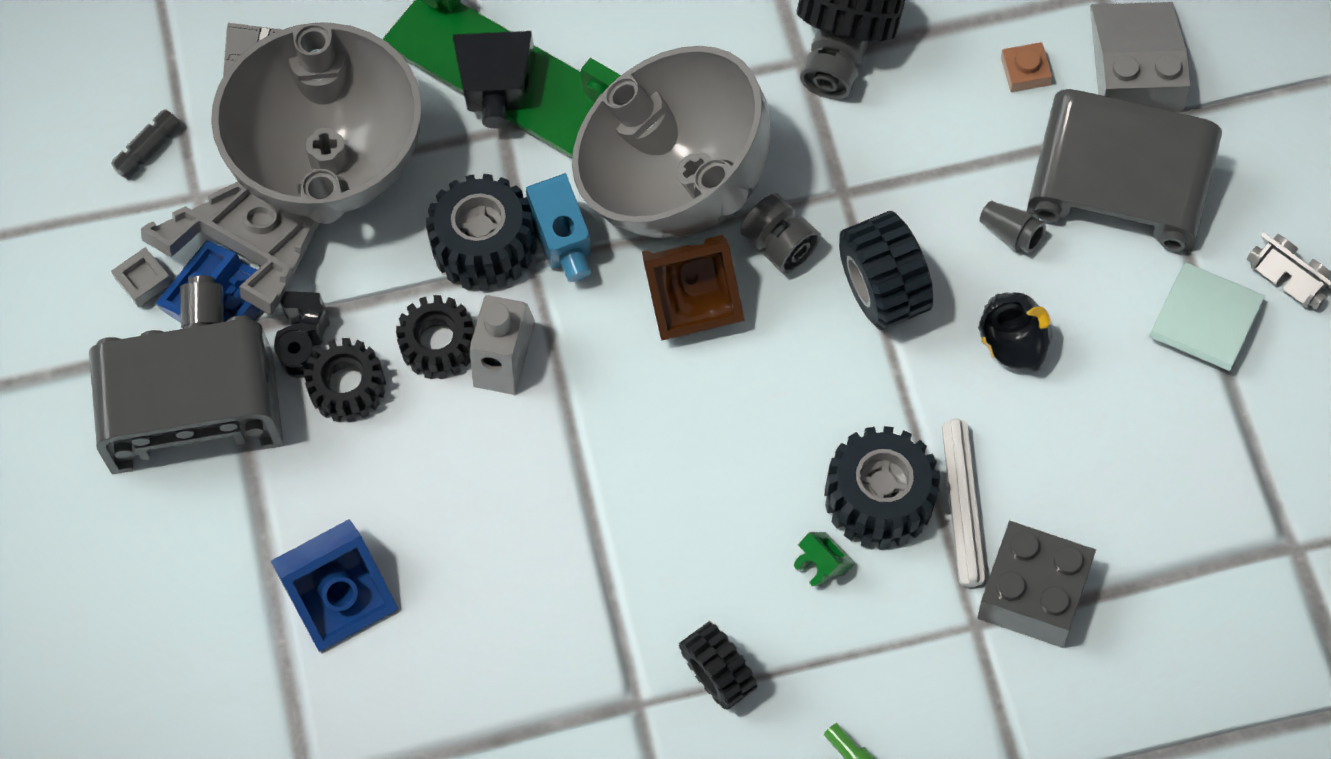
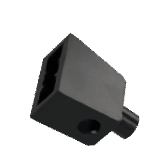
(495, 72)

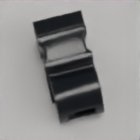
(297, 342)

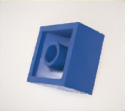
(334, 585)

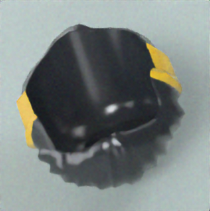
(1016, 331)

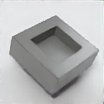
(141, 277)

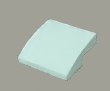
(1207, 316)

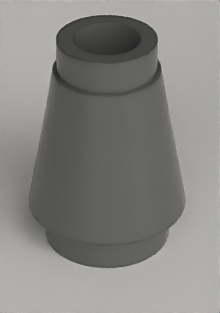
(1014, 226)

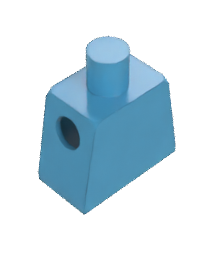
(560, 226)

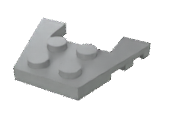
(248, 227)

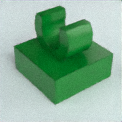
(825, 554)

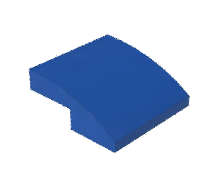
(226, 270)

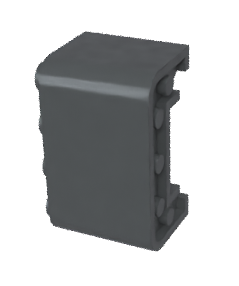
(183, 389)

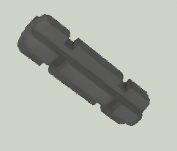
(145, 144)

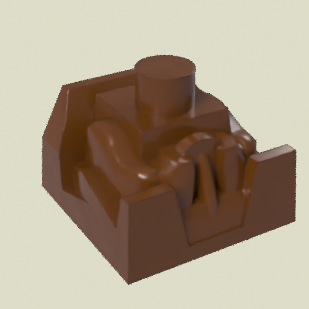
(693, 287)

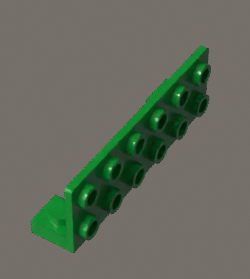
(557, 92)

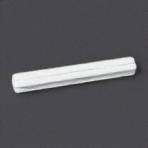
(963, 503)

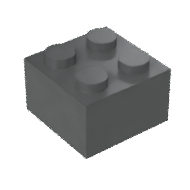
(1036, 584)

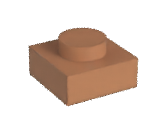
(1026, 67)

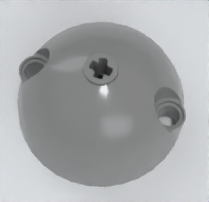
(322, 141)
(695, 158)

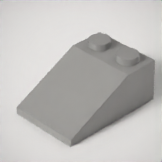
(1140, 54)

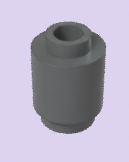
(201, 301)

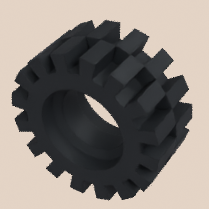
(430, 315)
(337, 358)
(718, 665)

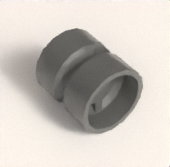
(832, 65)
(774, 228)

